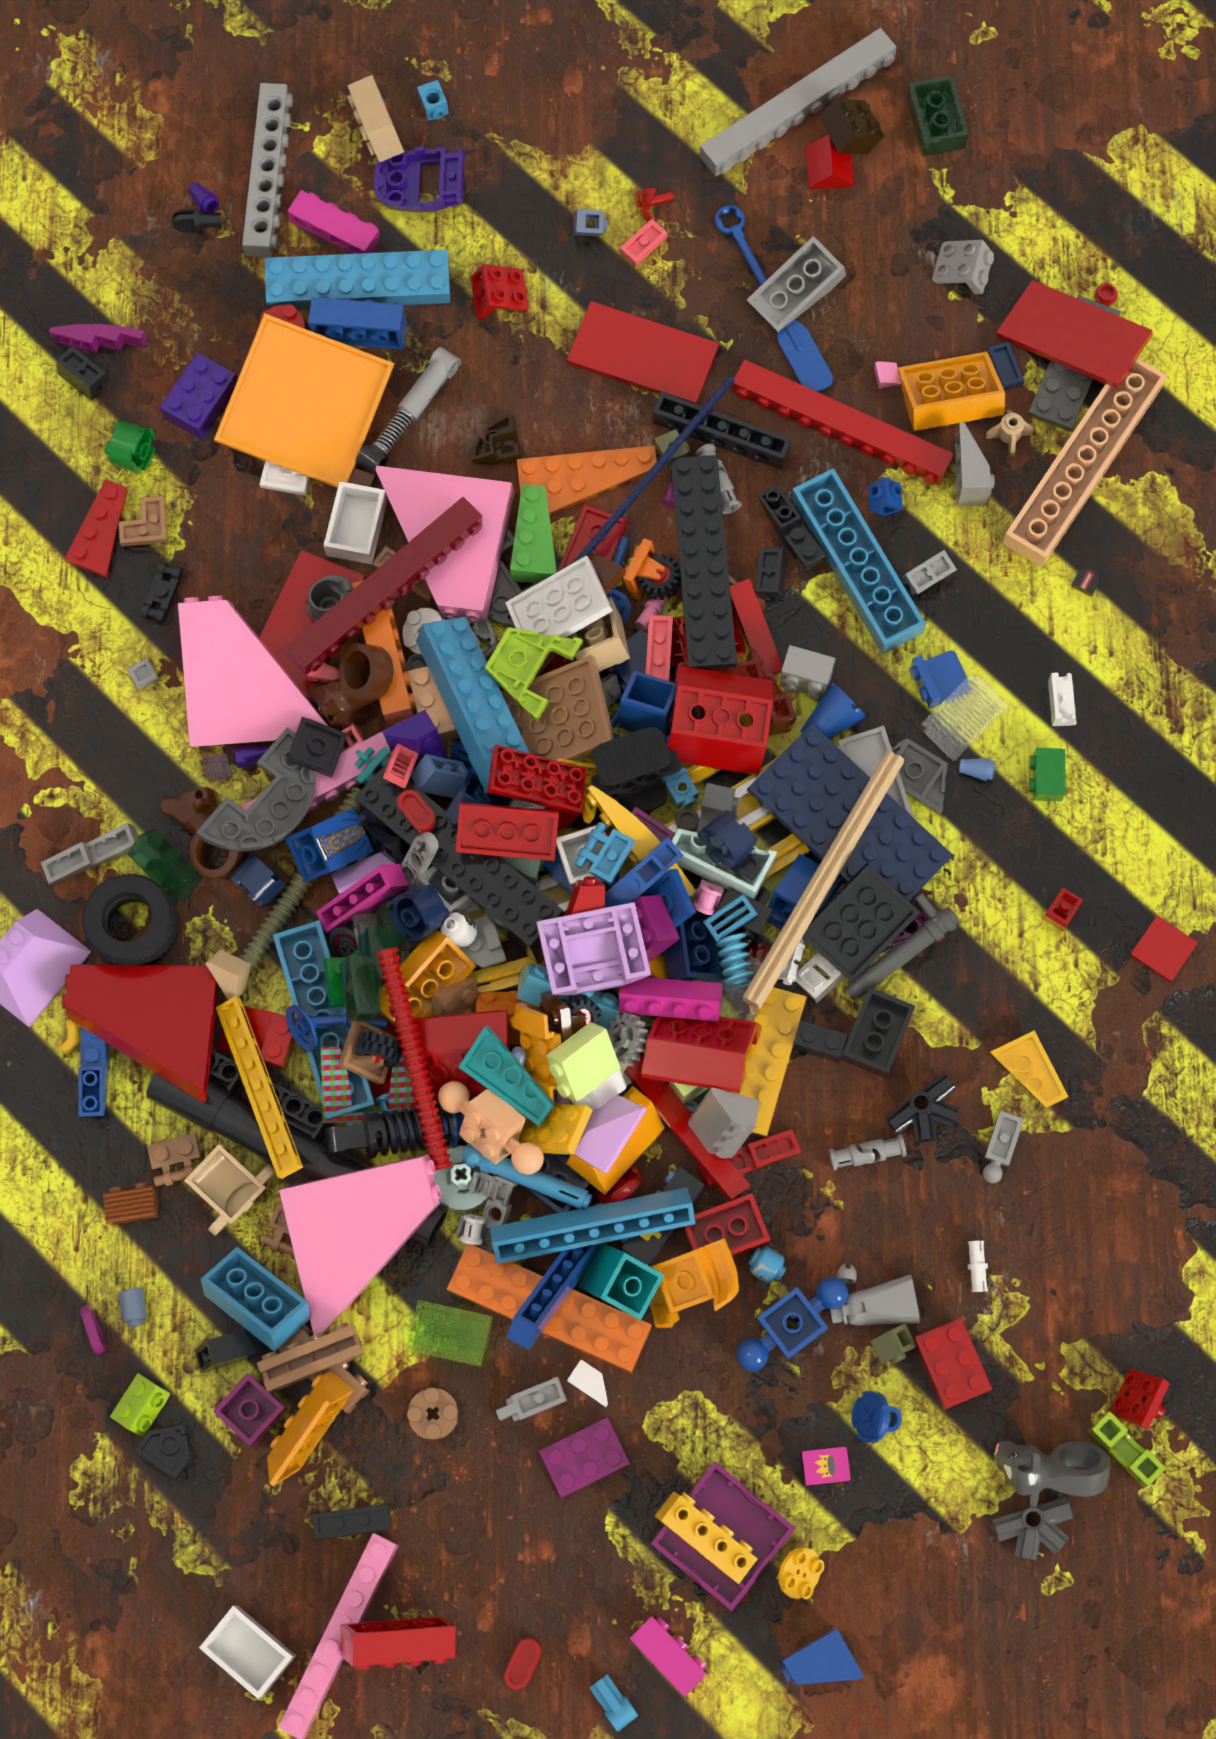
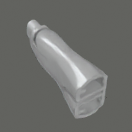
(882, 1304)

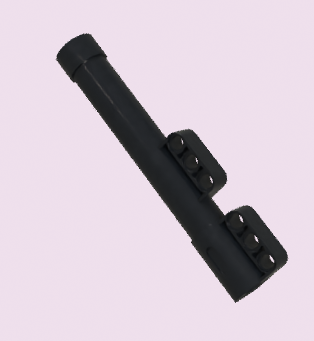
(237, 1122)

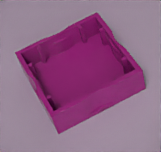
(748, 1520)

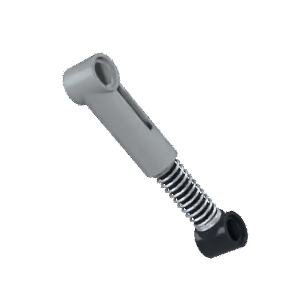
(441, 366)

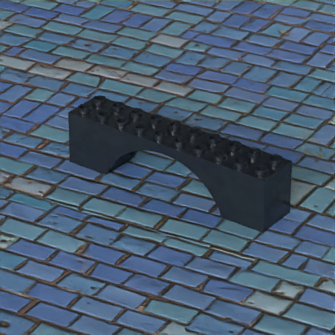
(485, 879)

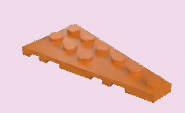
(584, 475)

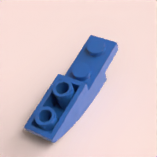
(643, 874)
(93, 1075)

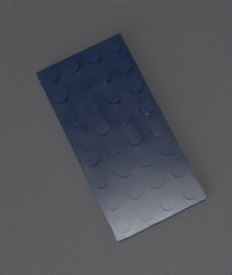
(812, 795)

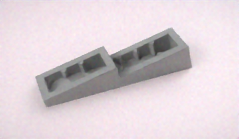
(90, 854)

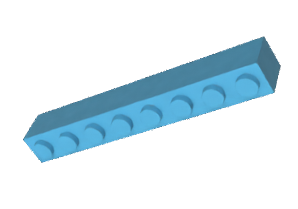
(592, 1225)

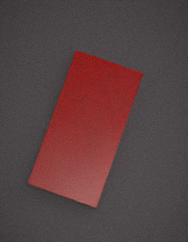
(1074, 334)
(642, 353)
(290, 614)

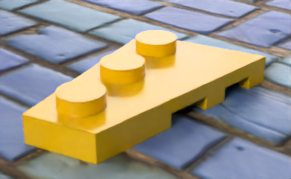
(1032, 1068)

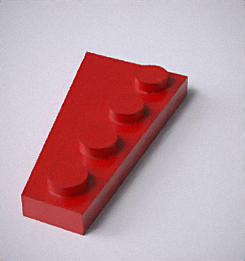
(97, 535)

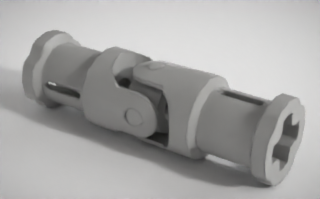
(729, 501)
(863, 1153)

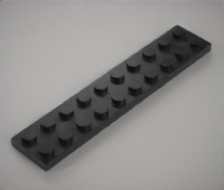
(703, 563)

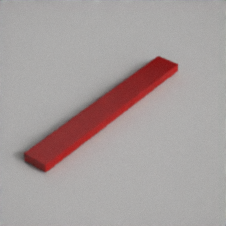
(676, 1117)

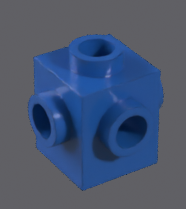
(885, 496)

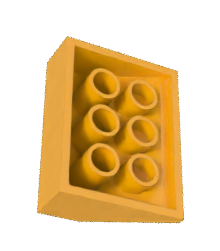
(952, 391)
(307, 1426)

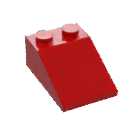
(271, 1036)

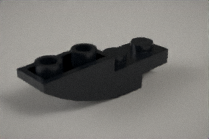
(790, 528)

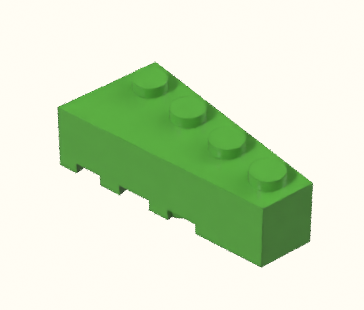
(533, 543)

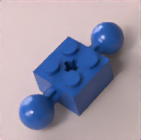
(830, 1294)

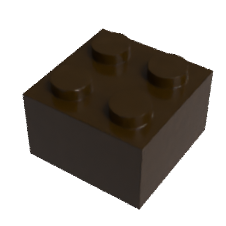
(851, 126)

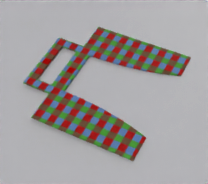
(337, 1093)

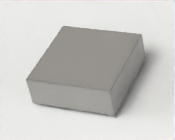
(143, 674)

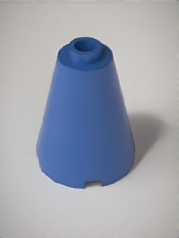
(834, 713)

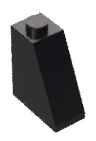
(228, 1349)

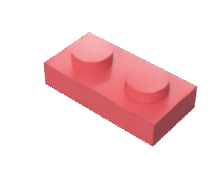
(643, 242)

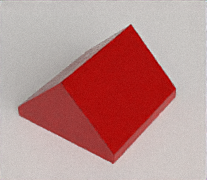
(826, 166)

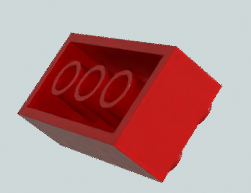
(397, 1642)

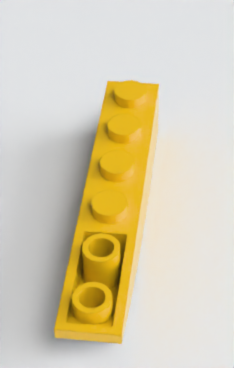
(625, 822)

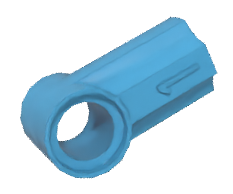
(616, 1707)

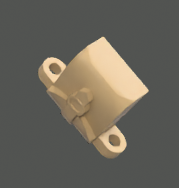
(227, 1186)

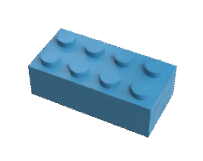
(256, 1298)

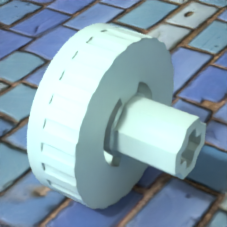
(449, 1189)

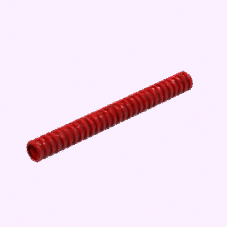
(413, 1058)

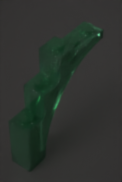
(362, 972)

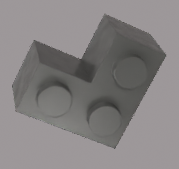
(715, 801)

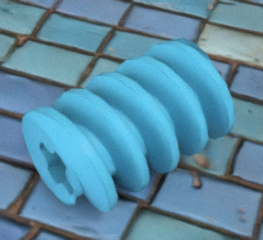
(734, 960)

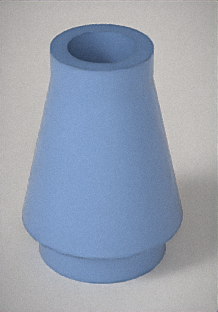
(979, 768)

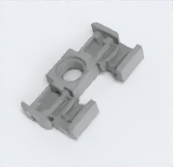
(496, 1190)

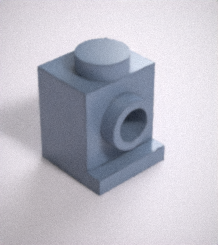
(581, 216)

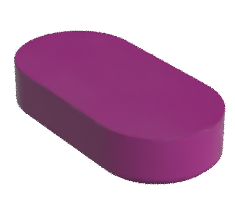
(93, 1329)

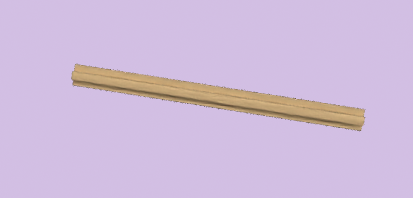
(823, 879)

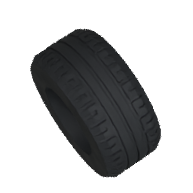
(108, 899)

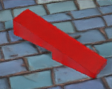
(754, 625)
(759, 1154)

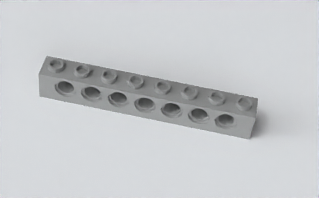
(270, 97)

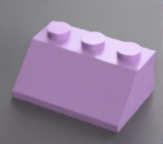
(349, 875)

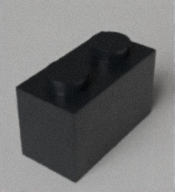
(819, 1041)

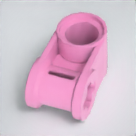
(707, 897)

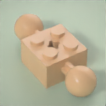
(491, 1127)

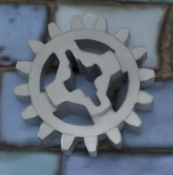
(627, 1038)

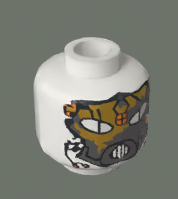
(459, 929)

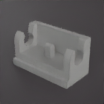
(928, 573)

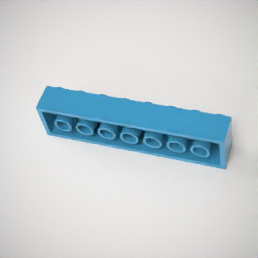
(379, 277)
(858, 561)
(468, 692)
(302, 960)

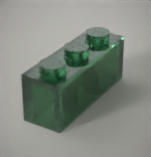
(165, 865)

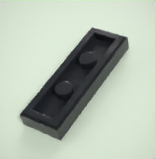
(351, 1521)

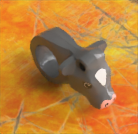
(1033, 1471)

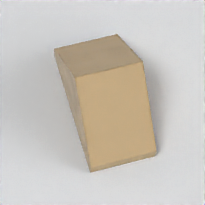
(229, 973)

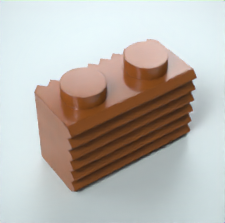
(130, 1204)

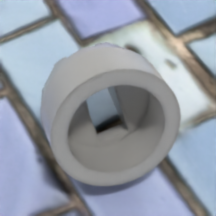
(847, 1275)

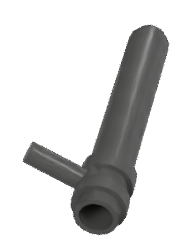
(931, 931)

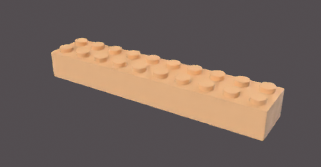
(1082, 463)

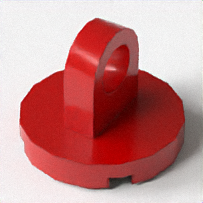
(623, 1187)

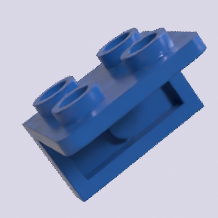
(937, 676)

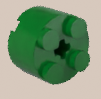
(130, 446)

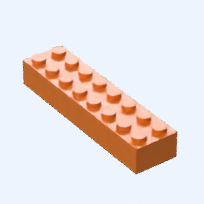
(577, 1323)

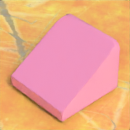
(886, 374)

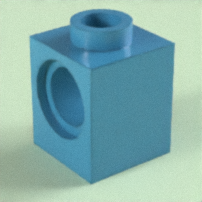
(432, 92)

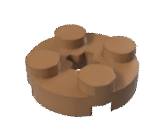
(431, 1399)

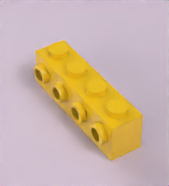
(706, 1537)

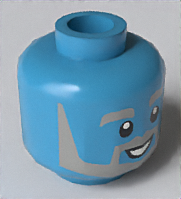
(766, 1264)

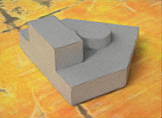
(486, 947)

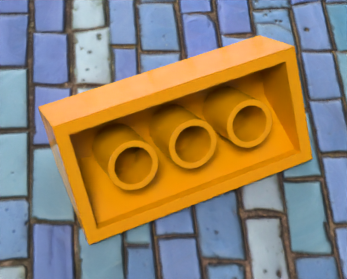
(428, 969)
(642, 1137)

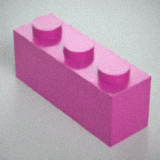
(669, 1655)

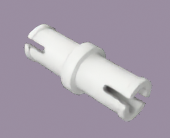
(977, 1266)

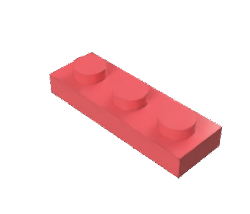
(659, 646)

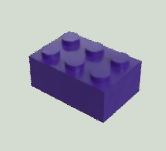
(199, 396)

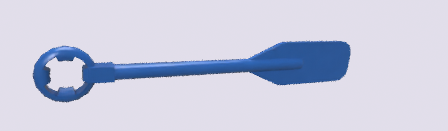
(794, 338)

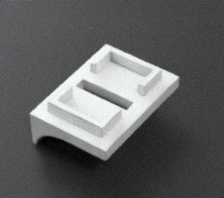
(814, 982)

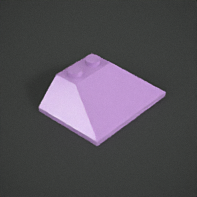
(593, 950)
(34, 964)
(608, 1132)

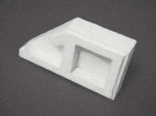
(589, 1381)

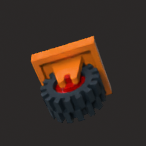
(651, 573)

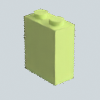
(583, 1062)

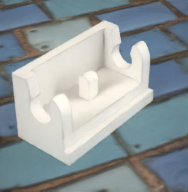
(1061, 700)

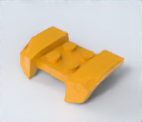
(537, 1043)
(692, 1280)

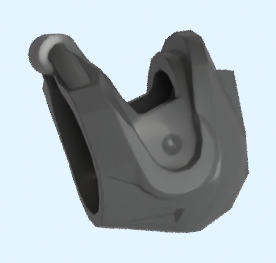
(324, 597)

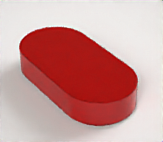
(416, 811)
(522, 1664)

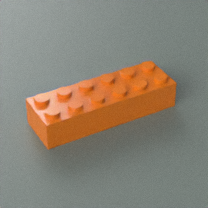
(396, 703)

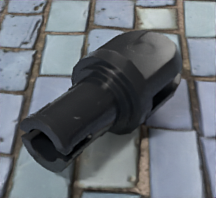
(193, 221)

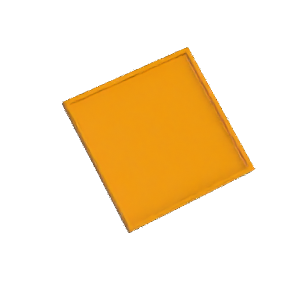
(304, 402)

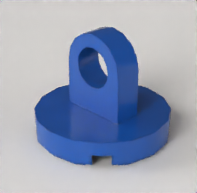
(872, 1417)

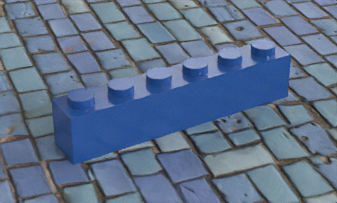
(549, 1295)

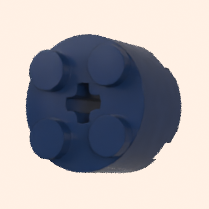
(727, 839)
(259, 879)
(418, 911)

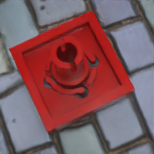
(1140, 1399)

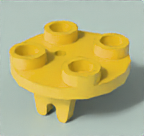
(800, 1573)

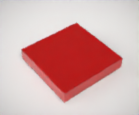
(1163, 949)

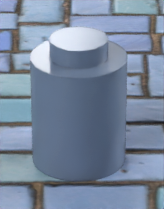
(133, 1307)

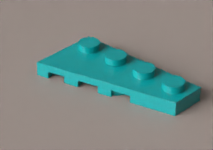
(503, 1074)

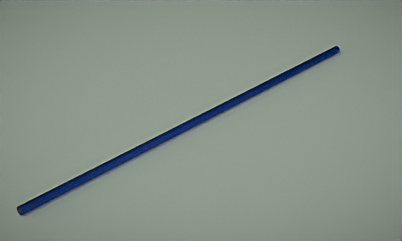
(656, 468)

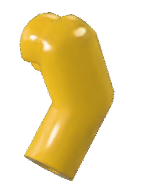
(74, 1037)

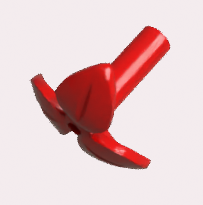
(647, 199)

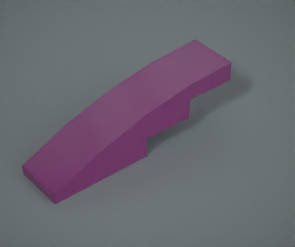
(92, 335)

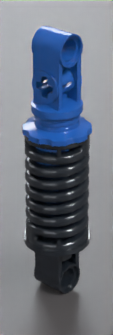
(391, 1130)

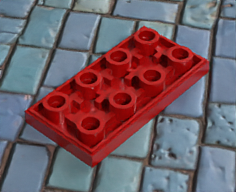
(537, 780)

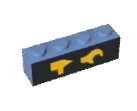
(646, 1246)

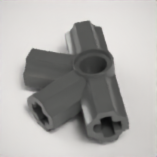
(1045, 1531)

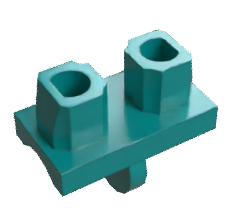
(381, 758)

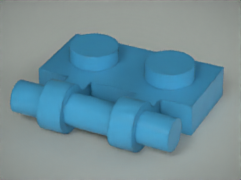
(611, 856)

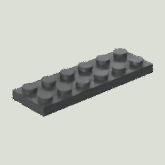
(1063, 390)

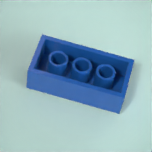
(359, 322)

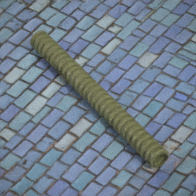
(286, 904)

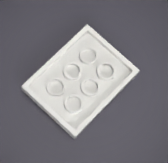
(561, 602)

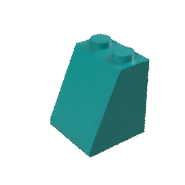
(621, 1280)

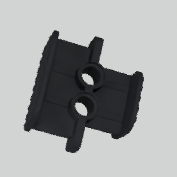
(635, 768)

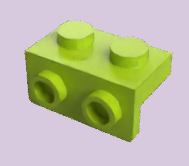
(140, 1405)

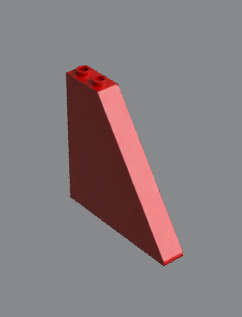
(150, 1014)

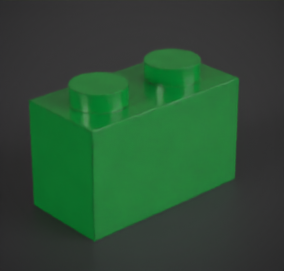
(1048, 774)

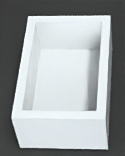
(355, 523)
(247, 1651)

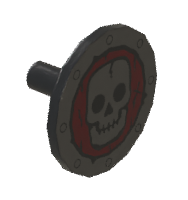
(343, 941)

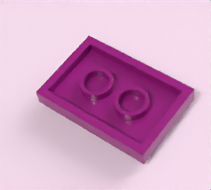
(584, 1457)

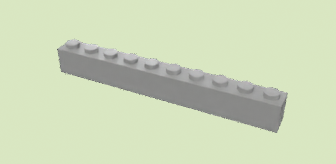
(798, 102)

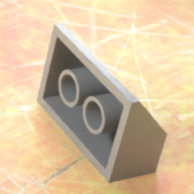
(724, 1121)

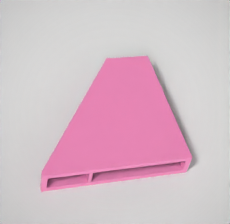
(468, 576)
(233, 679)
(353, 1227)

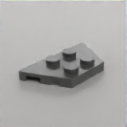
(922, 774)

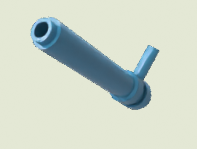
(538, 1181)

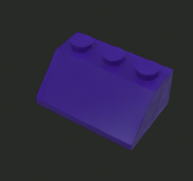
(416, 734)

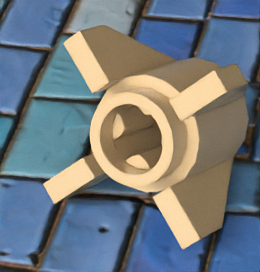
(1010, 430)

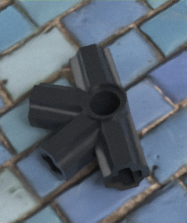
(924, 1120)

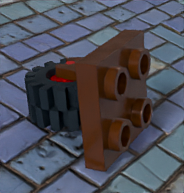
(569, 1015)

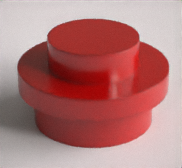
(1106, 294)

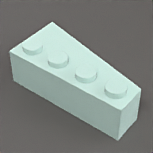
(698, 861)

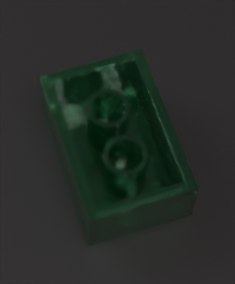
(937, 116)

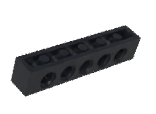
(723, 431)

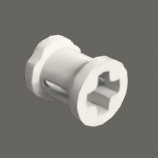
(472, 1229)

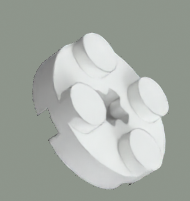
(413, 625)

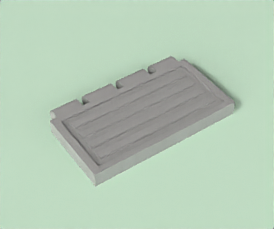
(867, 751)

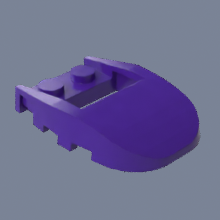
(399, 179)

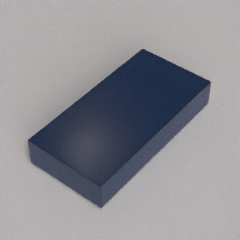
(1005, 365)

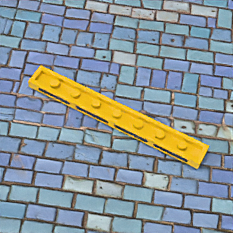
(259, 1087)

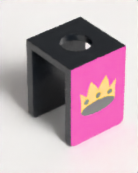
(825, 1466)

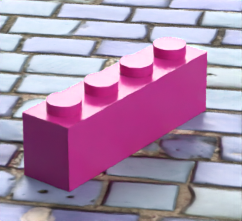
(333, 224)
(363, 896)
(672, 998)

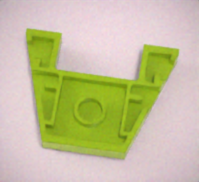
(519, 660)

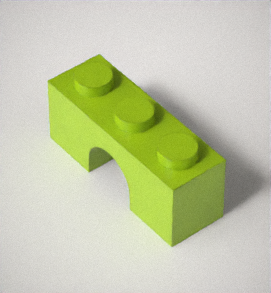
(1131, 1456)

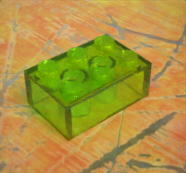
(450, 1334)

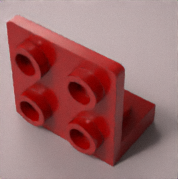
(498, 288)

